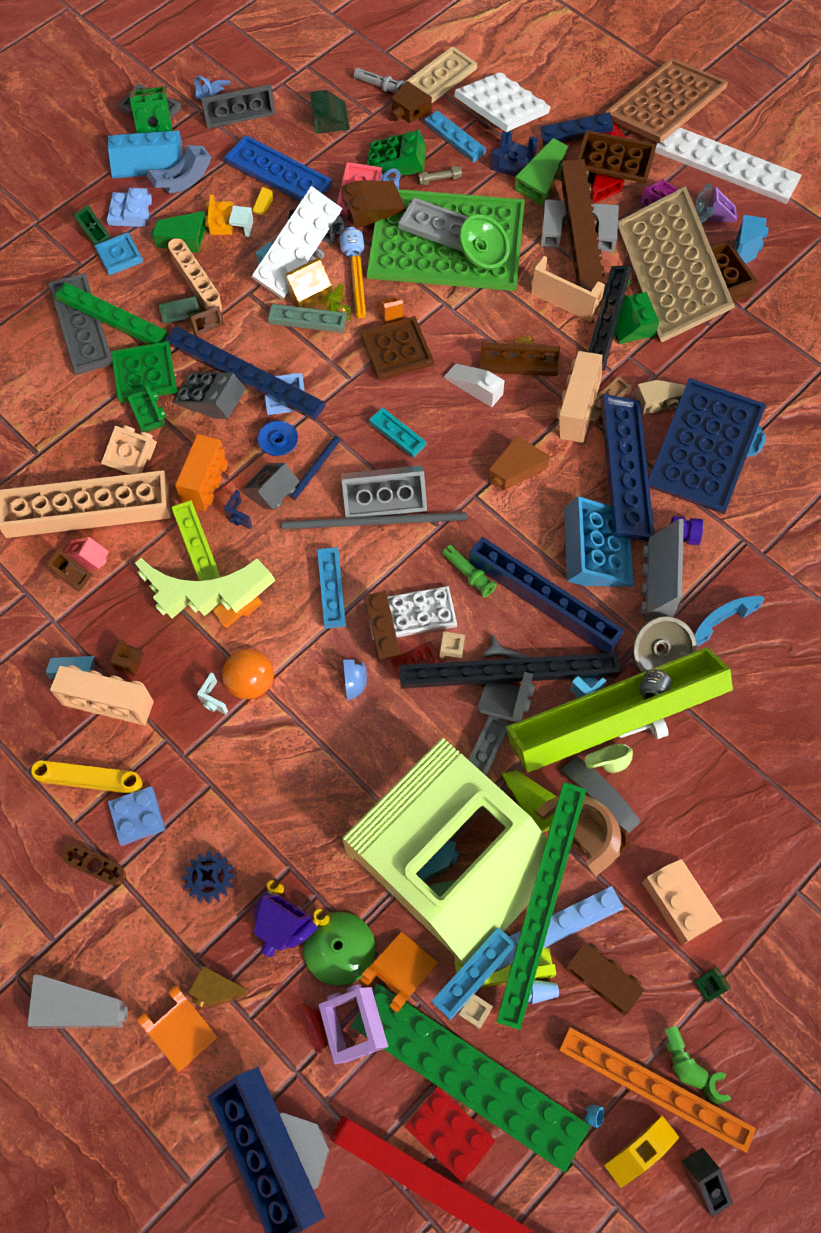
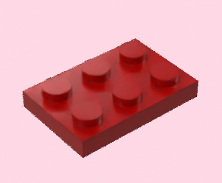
(450, 1134)

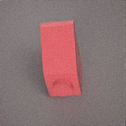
(87, 553)

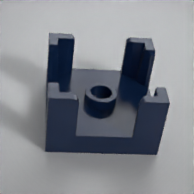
(512, 156)

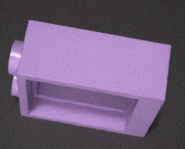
(371, 1021)

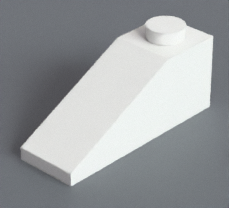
(477, 383)

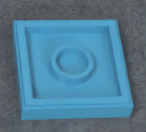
(118, 253)

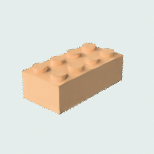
(580, 396)
(102, 694)

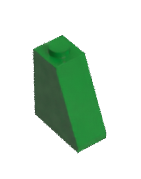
(187, 227)

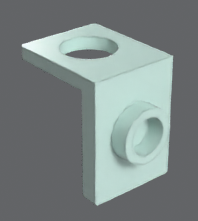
(209, 702)

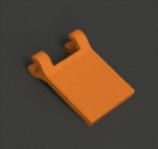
(402, 968)
(180, 1032)

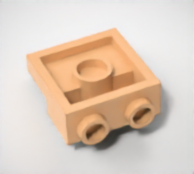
(128, 450)

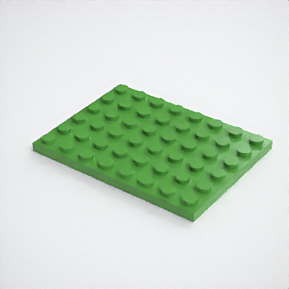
(414, 259)

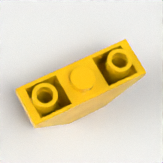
(642, 1152)

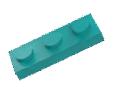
(397, 432)

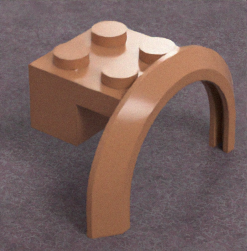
(595, 835)

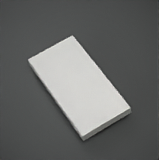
(422, 611)

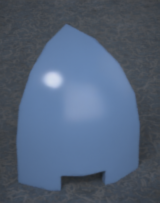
(354, 678)

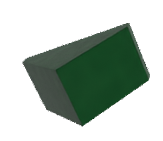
(90, 226)

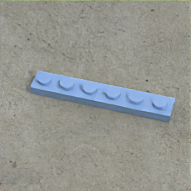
(575, 919)

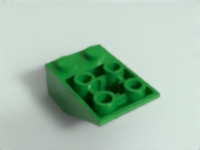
(402, 152)

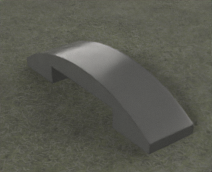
(601, 791)

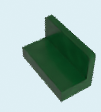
(178, 308)

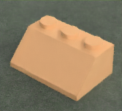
(681, 901)

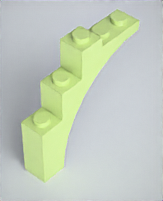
(231, 590)

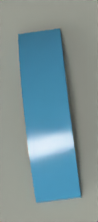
(743, 606)

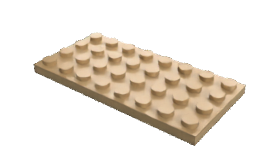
(675, 264)

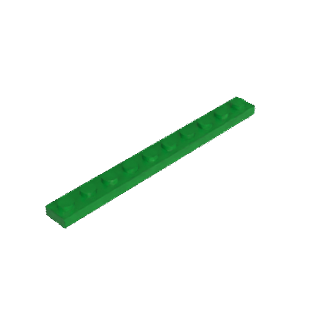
(541, 906)

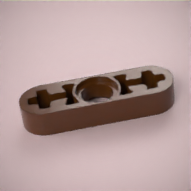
(106, 878)

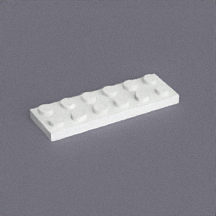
(296, 241)

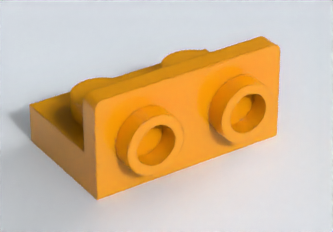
(218, 216)

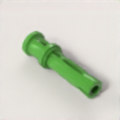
(475, 576)

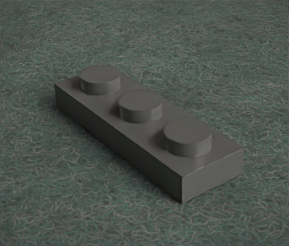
(489, 743)

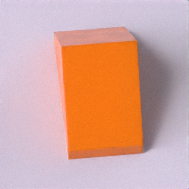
(391, 309)

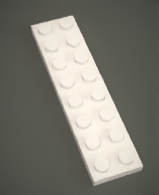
(730, 164)

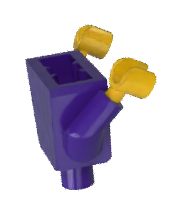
(281, 922)

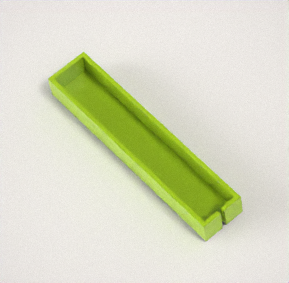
(616, 710)

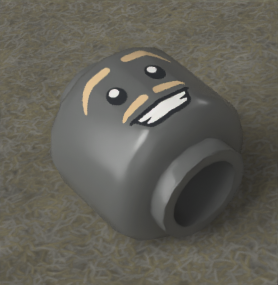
(654, 683)

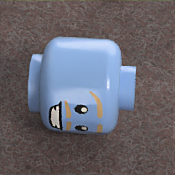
(351, 242)

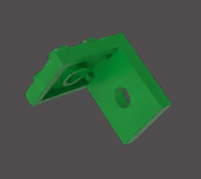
(151, 103)

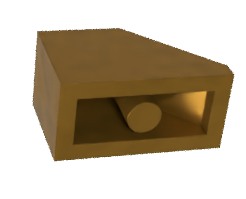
(215, 989)

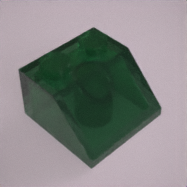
(328, 112)

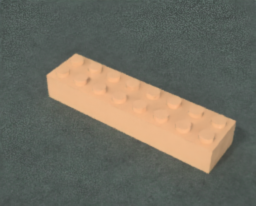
(84, 504)

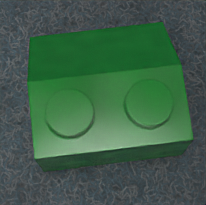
(636, 319)

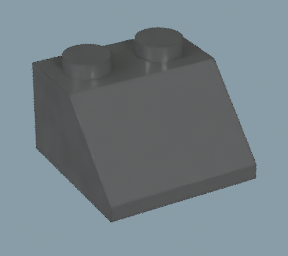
(270, 485)

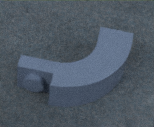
(185, 173)

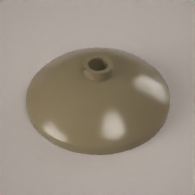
(672, 634)

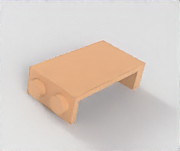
(566, 294)

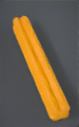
(358, 287)

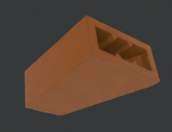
(517, 464)

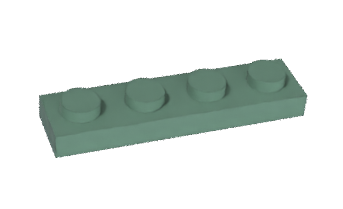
(307, 318)

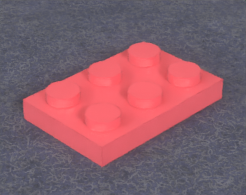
(358, 172)

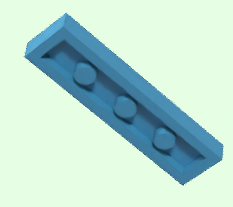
(455, 136)
(331, 588)
(474, 973)

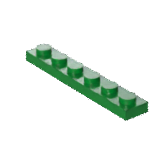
(110, 314)

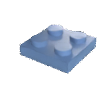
(136, 816)

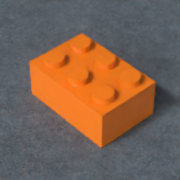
(202, 472)

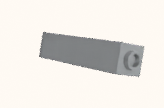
(69, 1006)

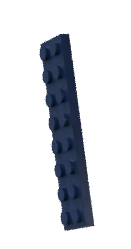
(627, 468)

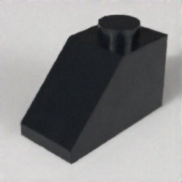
(707, 1181)

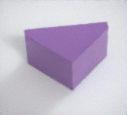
(723, 208)

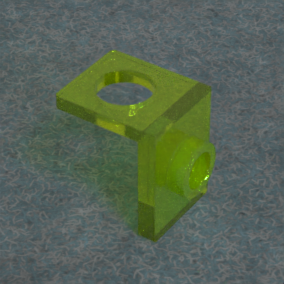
(335, 299)

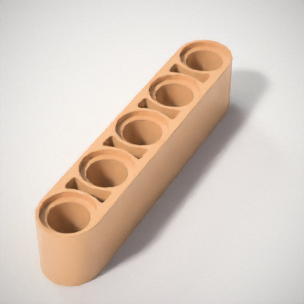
(194, 274)

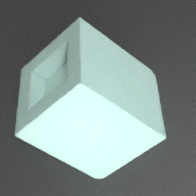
(242, 217)

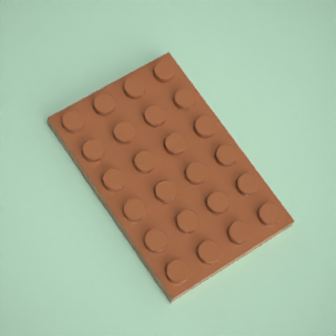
(666, 100)

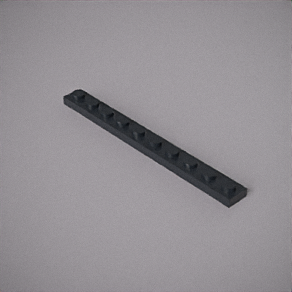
(508, 670)

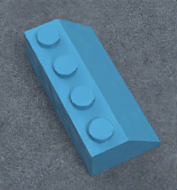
(137, 153)

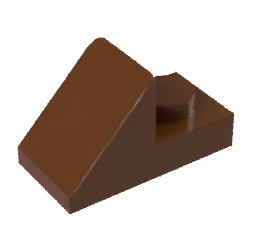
(206, 320)
(68, 569)

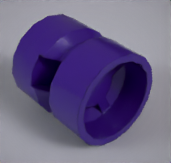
(691, 530)

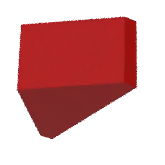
(605, 186)

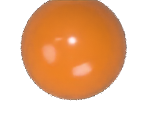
(247, 674)

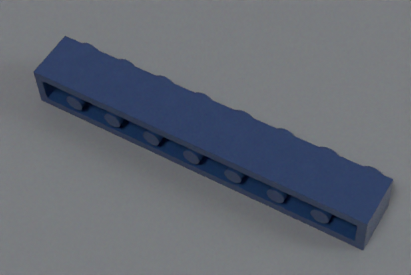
(546, 596)

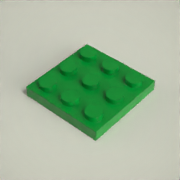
(143, 366)

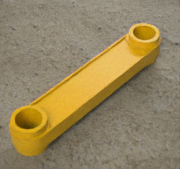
(86, 777)

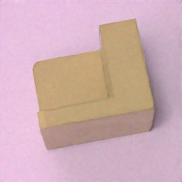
(452, 645)
(476, 1011)

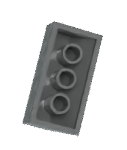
(238, 106)

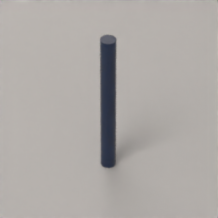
(315, 467)

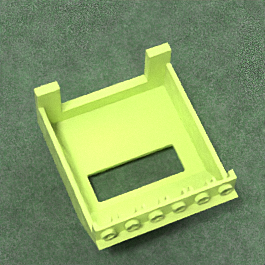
(419, 819)

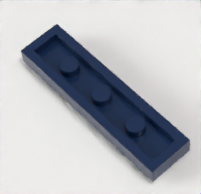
(576, 128)

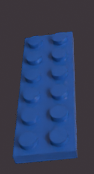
(276, 169)

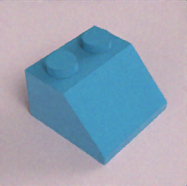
(750, 237)

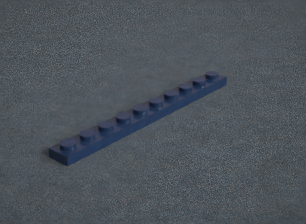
(247, 373)

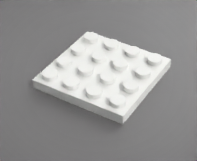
(502, 101)

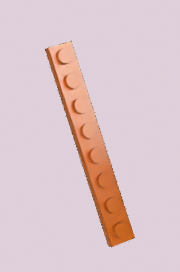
(658, 1090)

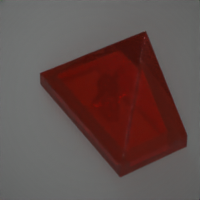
(315, 1027)

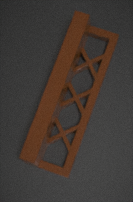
(519, 361)

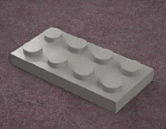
(433, 223)

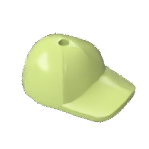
(611, 758)

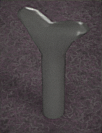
(496, 649)

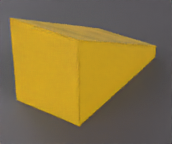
(263, 201)

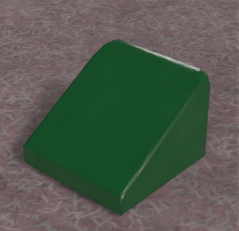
(712, 984)

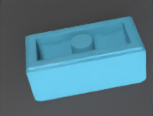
(84, 663)

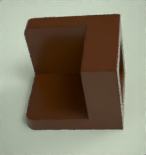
(126, 658)

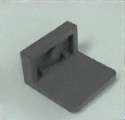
(507, 700)

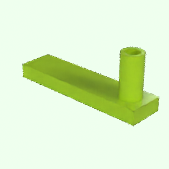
(195, 541)

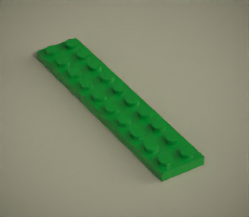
(478, 1082)

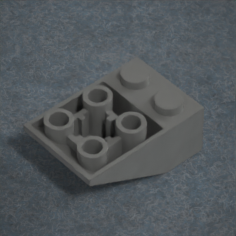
(211, 394)

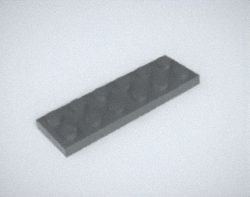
(81, 332)

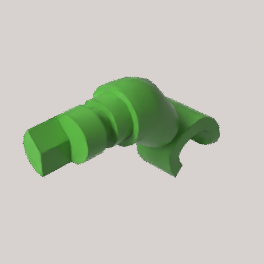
(690, 1072)

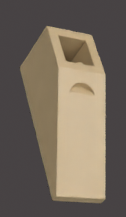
(658, 395)

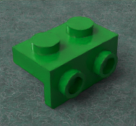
(147, 410)

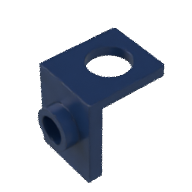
(235, 516)

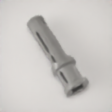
(386, 83)

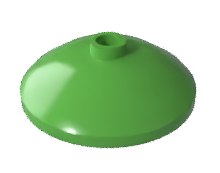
(484, 242)
(342, 965)

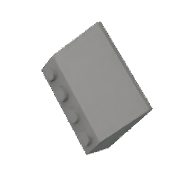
(663, 572)

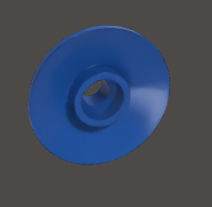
(275, 432)

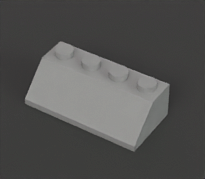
(384, 492)

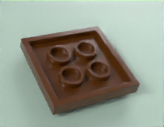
(397, 348)

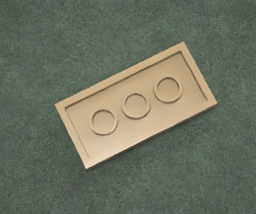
(443, 73)

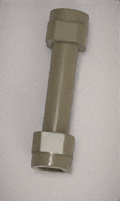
(455, 173)

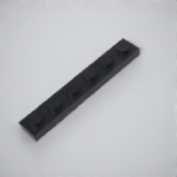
(609, 312)

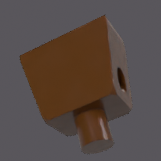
(410, 103)

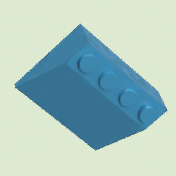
(592, 551)

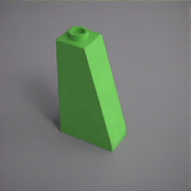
(541, 172)

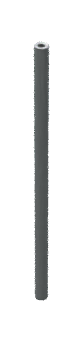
(363, 521)

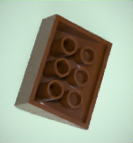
(617, 156)

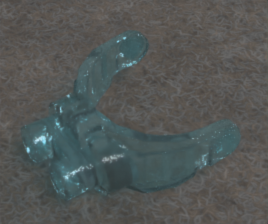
(702, 204)

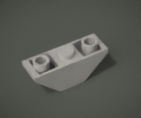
(310, 1146)

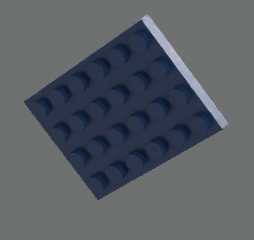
(706, 445)

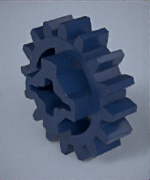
(214, 870)

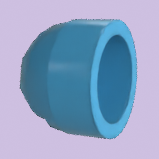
(594, 1115)

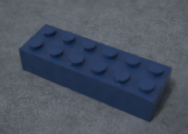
(265, 1154)

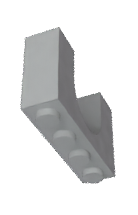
(555, 219)

